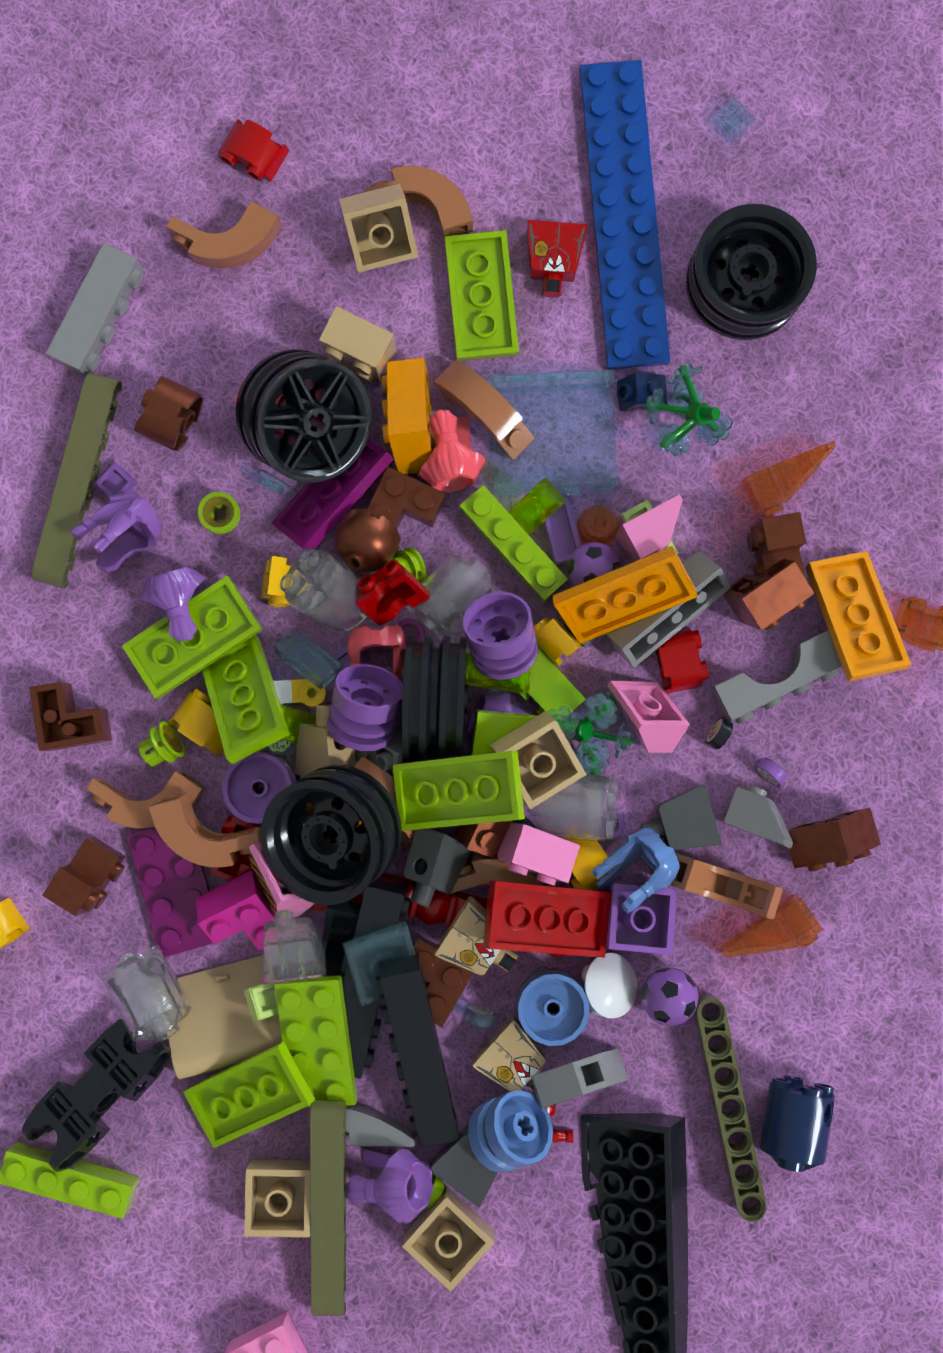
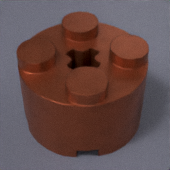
(169, 413)

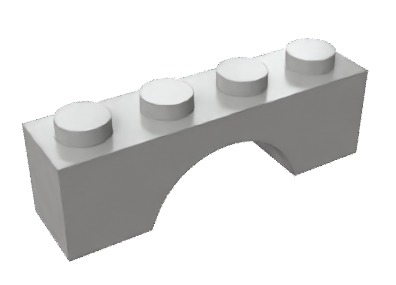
(812, 660)

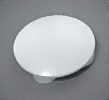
(610, 985)

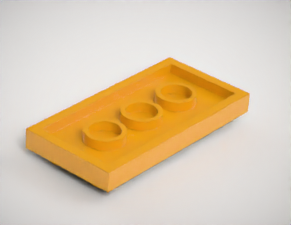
(625, 595)
(857, 616)

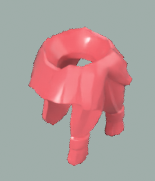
(452, 462)
(388, 636)

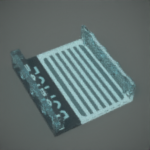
(571, 428)

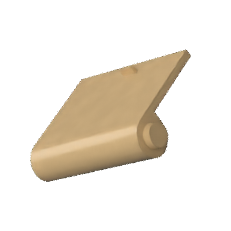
(220, 1024)

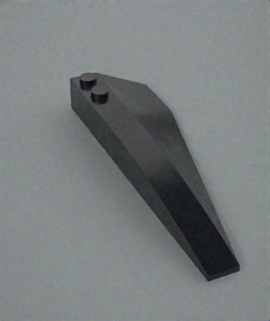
(642, 1223)

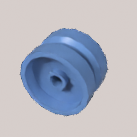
(565, 1022)
(510, 1132)

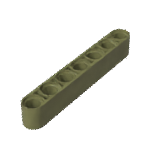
(75, 479)
(736, 1120)
(328, 1207)

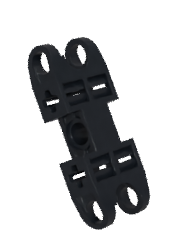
(79, 1108)

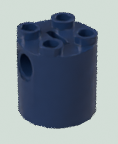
(797, 1123)

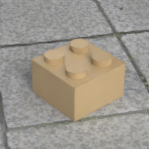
(379, 227)
(358, 345)
(544, 758)
(277, 1198)
(448, 1239)

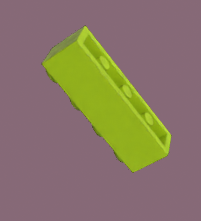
(513, 544)
(550, 687)
(80, 1185)

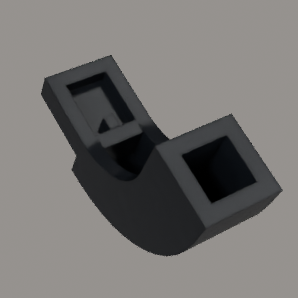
(339, 928)

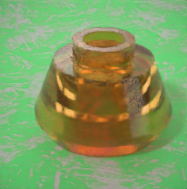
(596, 533)

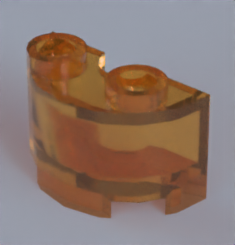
(920, 624)

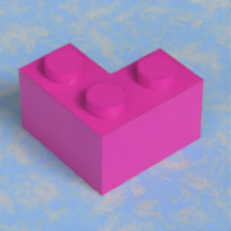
(235, 908)

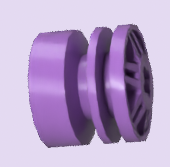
(500, 635)
(365, 707)

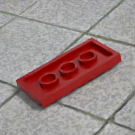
(546, 919)

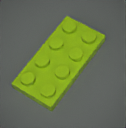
(481, 295)
(222, 625)
(245, 701)
(459, 791)
(318, 1035)
(249, 1095)

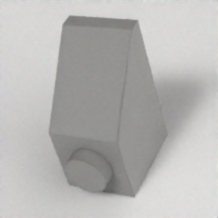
(757, 815)

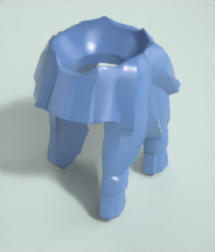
(654, 852)

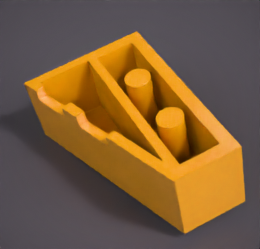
(408, 413)

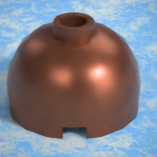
(366, 541)

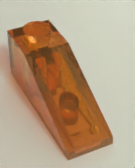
(778, 483)
(791, 927)

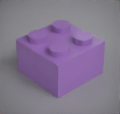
(647, 927)

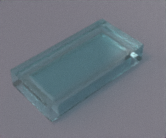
(308, 659)

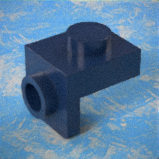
(636, 389)

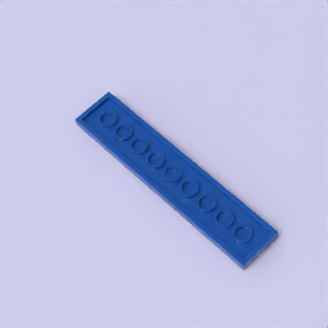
(624, 215)

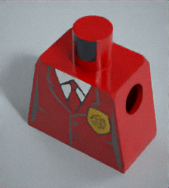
(554, 252)

